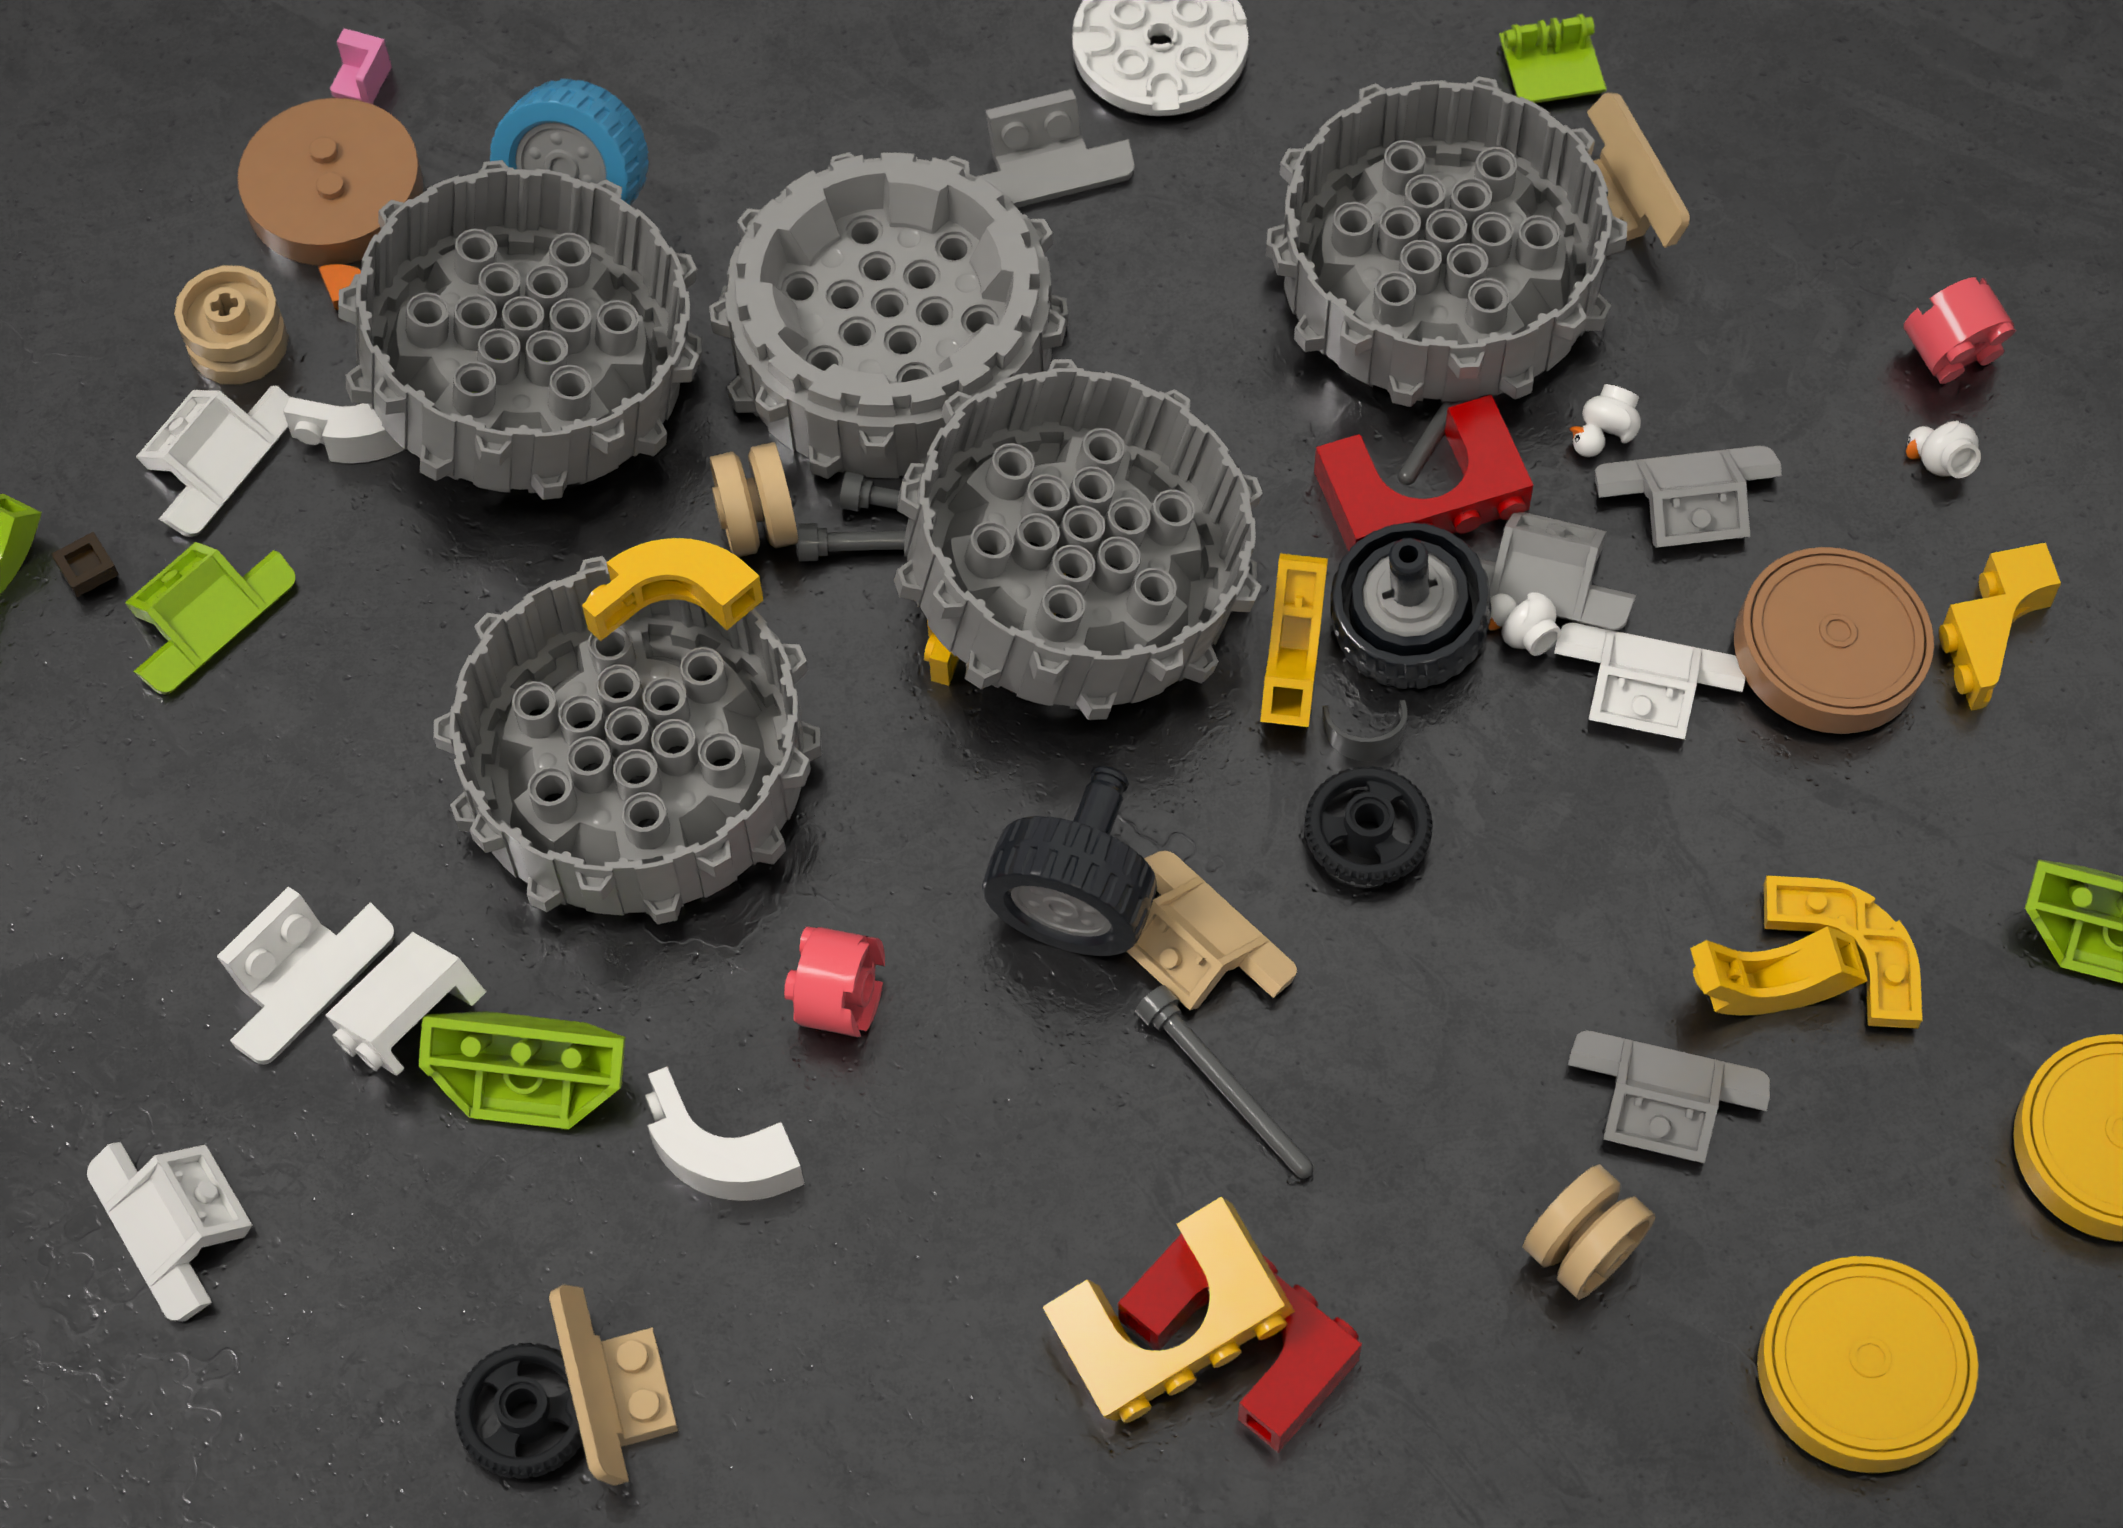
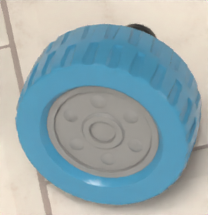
(575, 132)

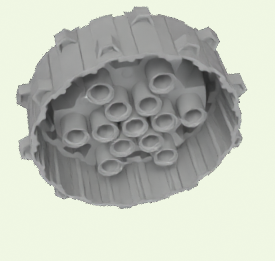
(1486, 175)
(546, 277)
(867, 403)
(1148, 470)
(588, 842)

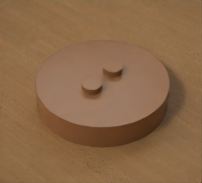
(322, 177)
(1833, 640)

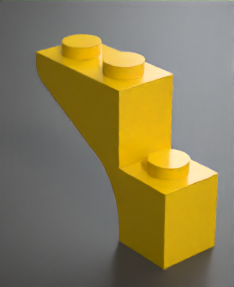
(1979, 629)

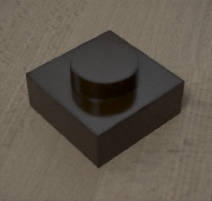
(85, 564)

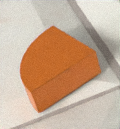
(337, 277)

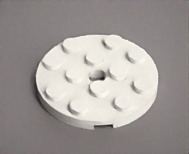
(1160, 79)

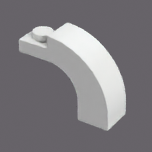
(348, 432)
(715, 1165)

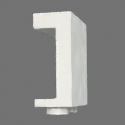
(397, 997)

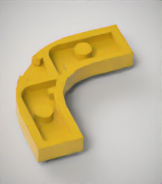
(1882, 943)

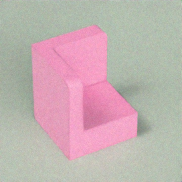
(363, 67)

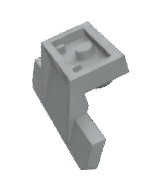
(1043, 153)
(1693, 493)
(1559, 563)
(1665, 1095)

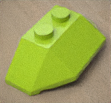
(2079, 917)
(521, 1066)

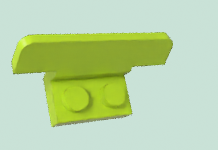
(201, 608)

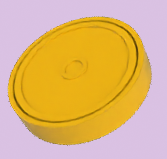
(2073, 1135)
(1867, 1364)

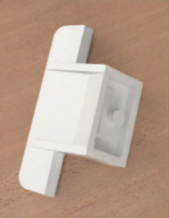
(212, 451)
(1645, 679)
(297, 968)
(168, 1216)

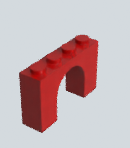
(1491, 487)
(1314, 1352)

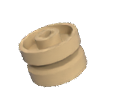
(231, 324)
(753, 500)
(1588, 1231)

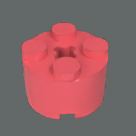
(1960, 329)
(836, 981)

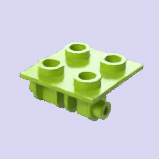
(1553, 59)

